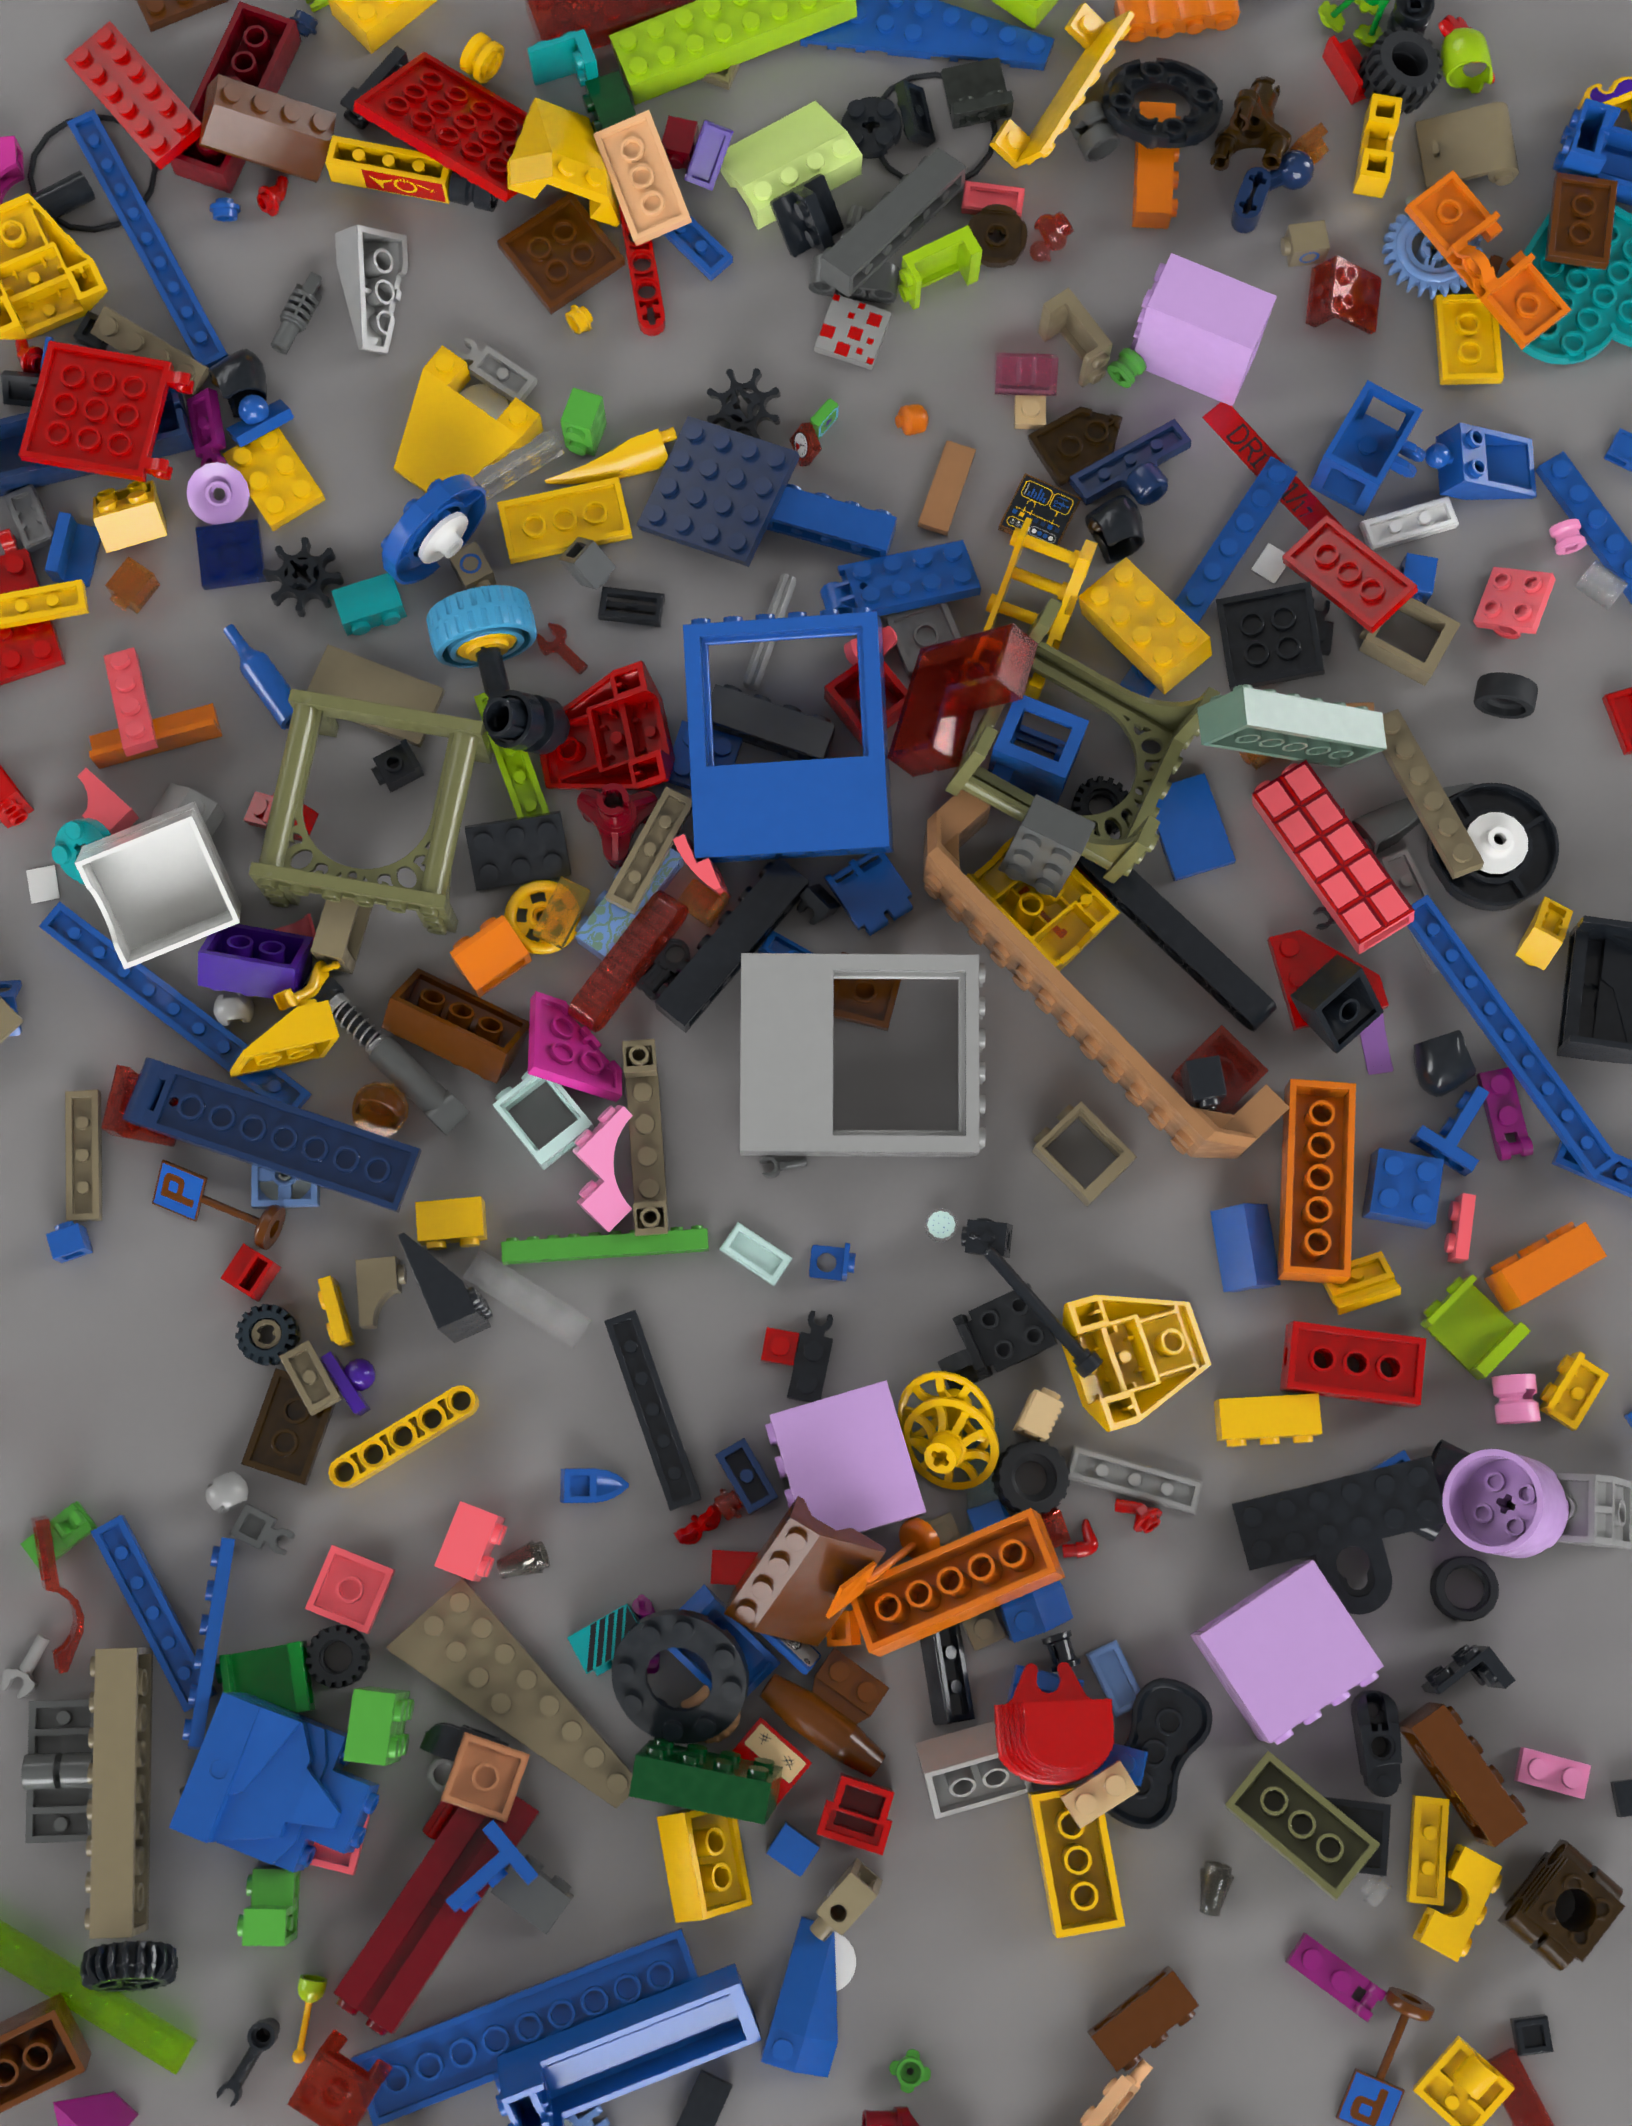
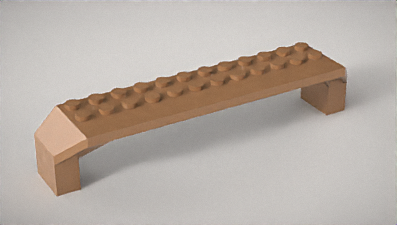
(1192, 1129)

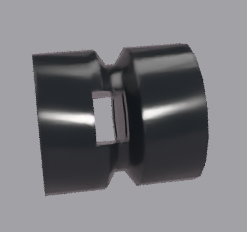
(1411, 14)
(465, 192)

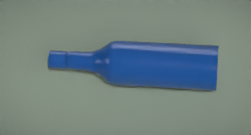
(263, 678)

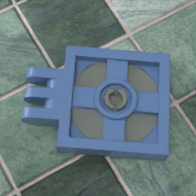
(282, 1190)

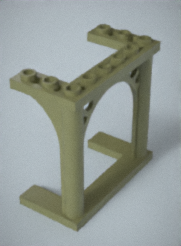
(1165, 722)
(430, 897)

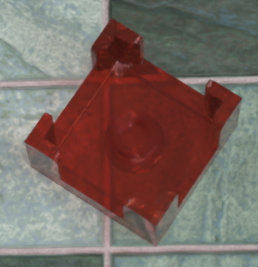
(336, 2088)

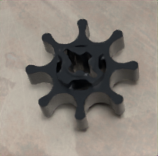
(756, 402)
(296, 586)

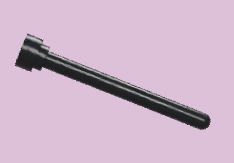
(1084, 1359)

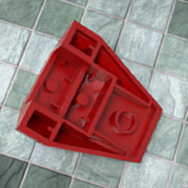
(614, 736)

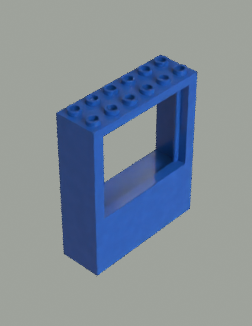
(796, 804)

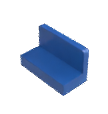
(72, 551)

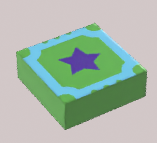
(825, 417)

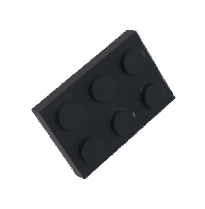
(518, 850)

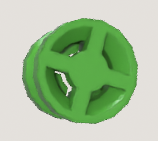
(1126, 367)

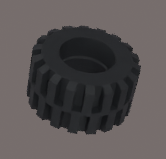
(1410, 55)

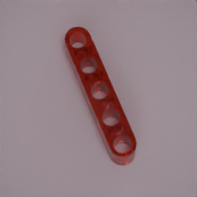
(628, 961)

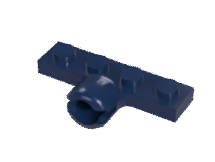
(1134, 467)

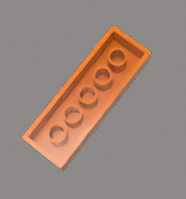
(1317, 1182)
(957, 1582)

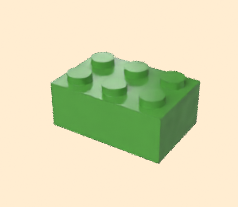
(378, 1725)

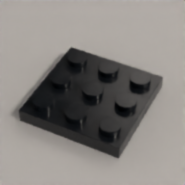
(1270, 636)

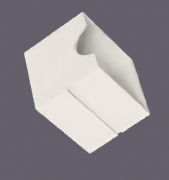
(159, 885)

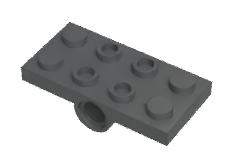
(57, 1771)

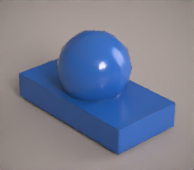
(258, 419)

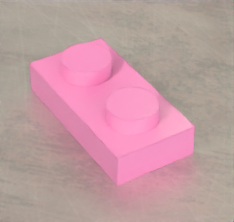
(1552, 1773)

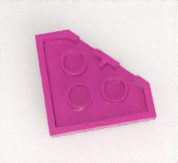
(567, 1052)

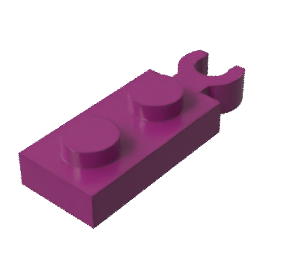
(207, 426)

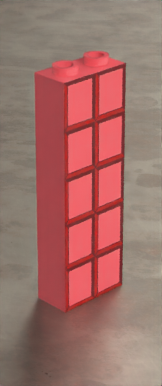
(1332, 856)

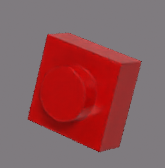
(780, 1346)

